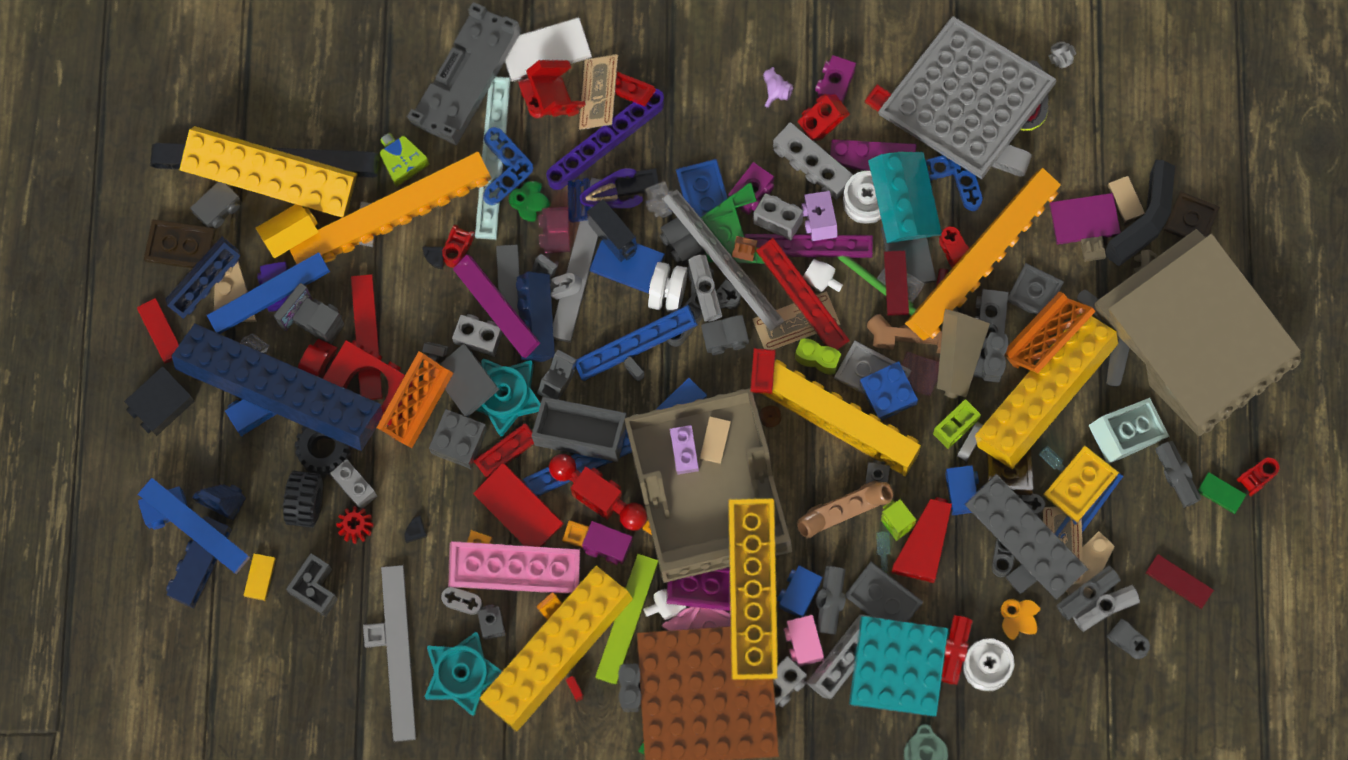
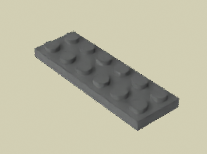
(1026, 536)

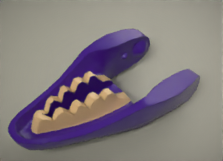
(606, 190)

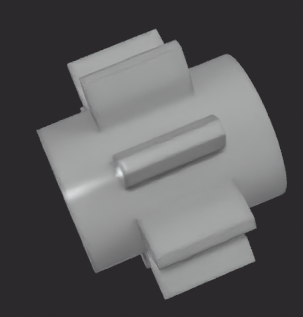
(1062, 54)

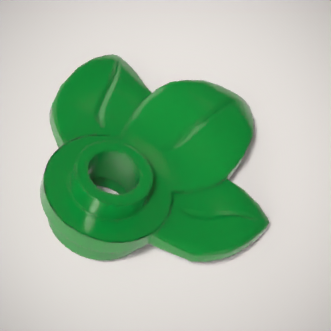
(532, 200)

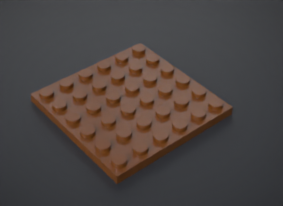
(696, 706)

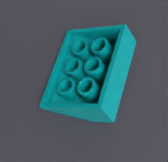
(904, 196)

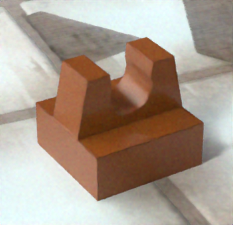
(744, 248)

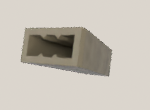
(959, 352)

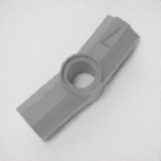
(1118, 600)

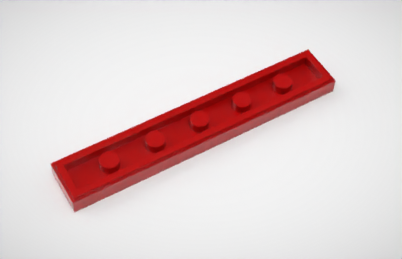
(802, 294)
(366, 332)

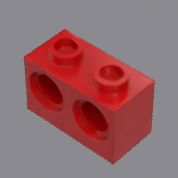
(825, 121)

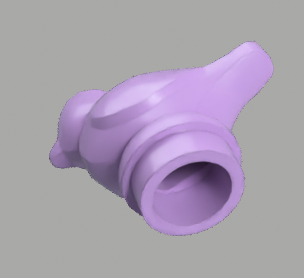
(776, 87)

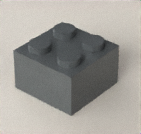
(458, 439)

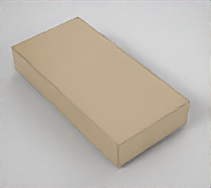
(1126, 199)
(715, 440)

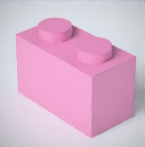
(804, 641)

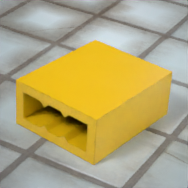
(287, 229)

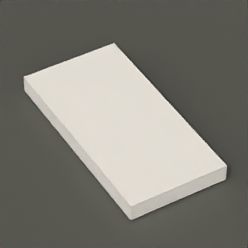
(554, 42)

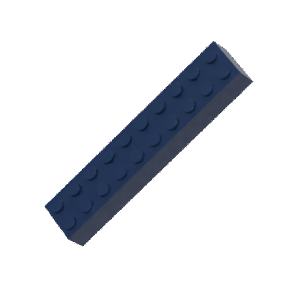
(277, 386)

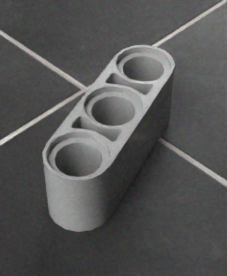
(1013, 161)

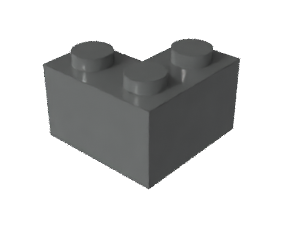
(319, 320)
(308, 585)

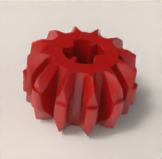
(360, 530)

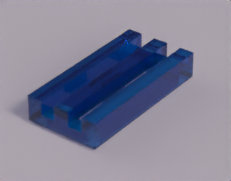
(571, 200)

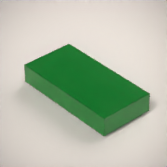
(1221, 493)

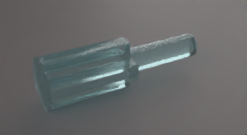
(1052, 458)
(883, 548)

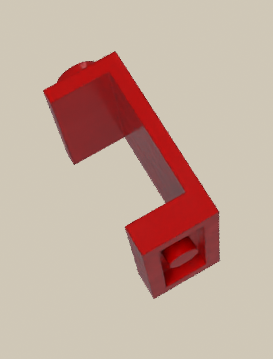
(550, 88)

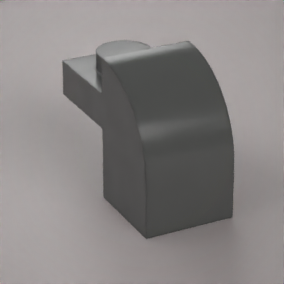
(558, 376)

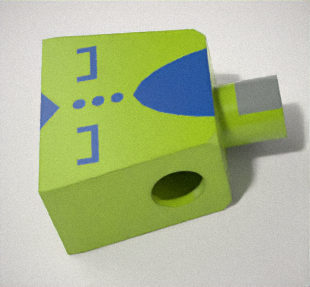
(401, 158)

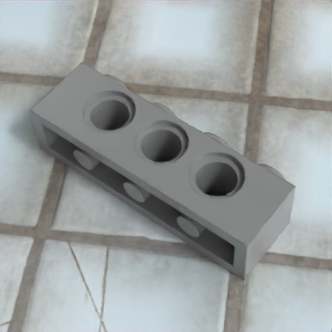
(792, 136)
(837, 664)

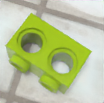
(956, 424)
(897, 519)

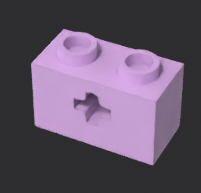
(820, 216)
(684, 450)

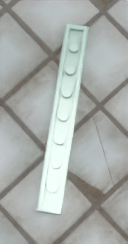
(495, 117)

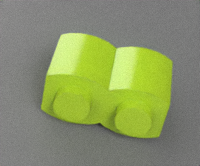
(813, 355)

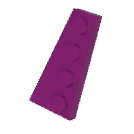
(857, 153)

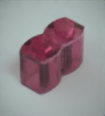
(555, 230)

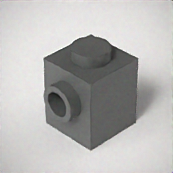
(877, 471)
(491, 622)

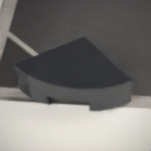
(434, 256)
(415, 530)

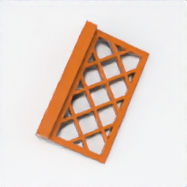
(1046, 323)
(418, 410)

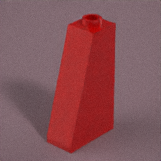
(923, 548)

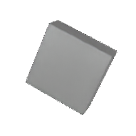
(374, 635)

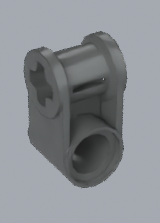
(1126, 637)

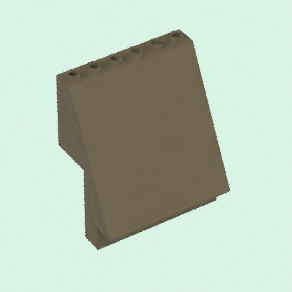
(1199, 331)
(691, 508)

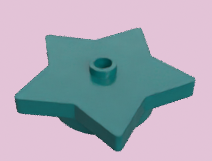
(520, 398)
(449, 662)

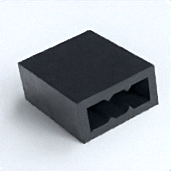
(612, 231)
(158, 402)

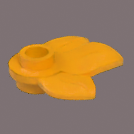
(1021, 620)

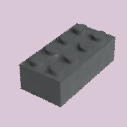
(580, 429)

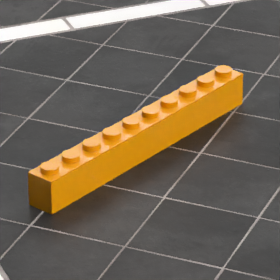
(395, 209)
(983, 253)

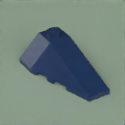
(221, 499)

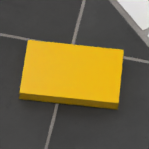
(1081, 484)

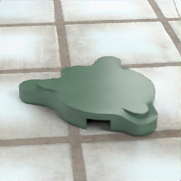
(925, 746)

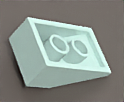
(1128, 430)

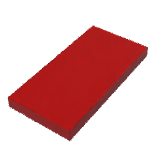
(518, 507)

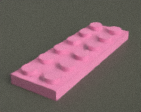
(513, 567)

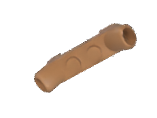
(886, 335)
(845, 507)

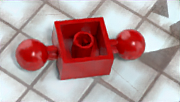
(597, 493)

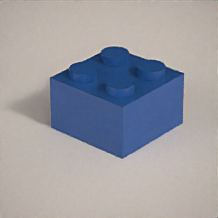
(888, 391)

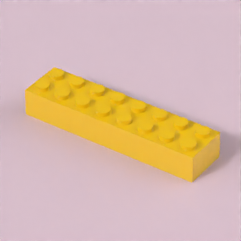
(268, 171)
(1045, 394)
(843, 419)
(752, 589)
(556, 648)

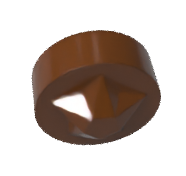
(770, 416)

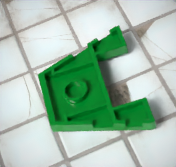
(725, 222)

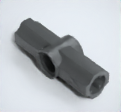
(1178, 473)
(1098, 584)
(830, 600)

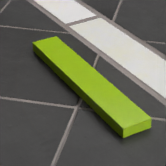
(626, 622)

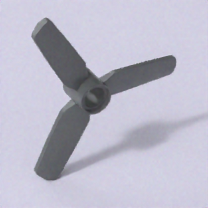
(1119, 355)

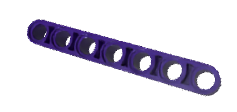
(601, 149)

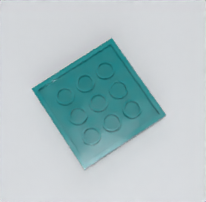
(898, 666)

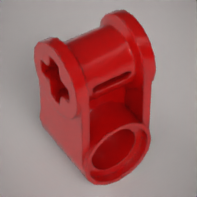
(530, 98)
(458, 242)
(953, 249)
(1256, 478)

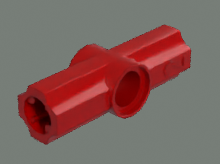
(956, 649)

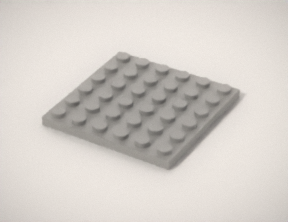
(967, 97)

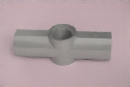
(707, 300)

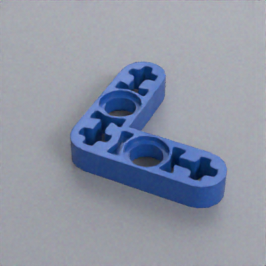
(513, 164)
(952, 169)

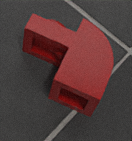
(317, 357)

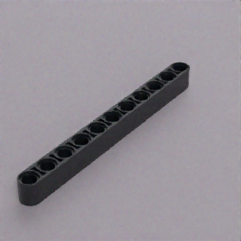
(360, 162)

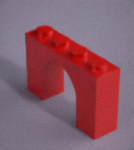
(354, 359)

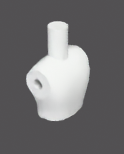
(821, 275)
(666, 610)

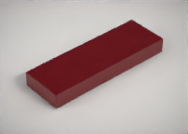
(896, 283)
(1179, 581)

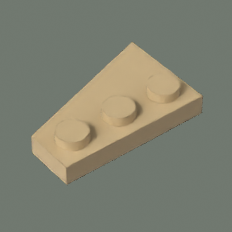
(231, 288)
(1095, 556)

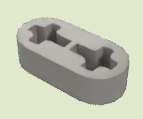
(568, 285)
(970, 443)
(462, 595)

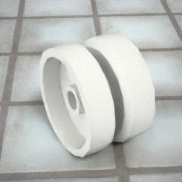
(856, 206)
(665, 287)
(995, 653)

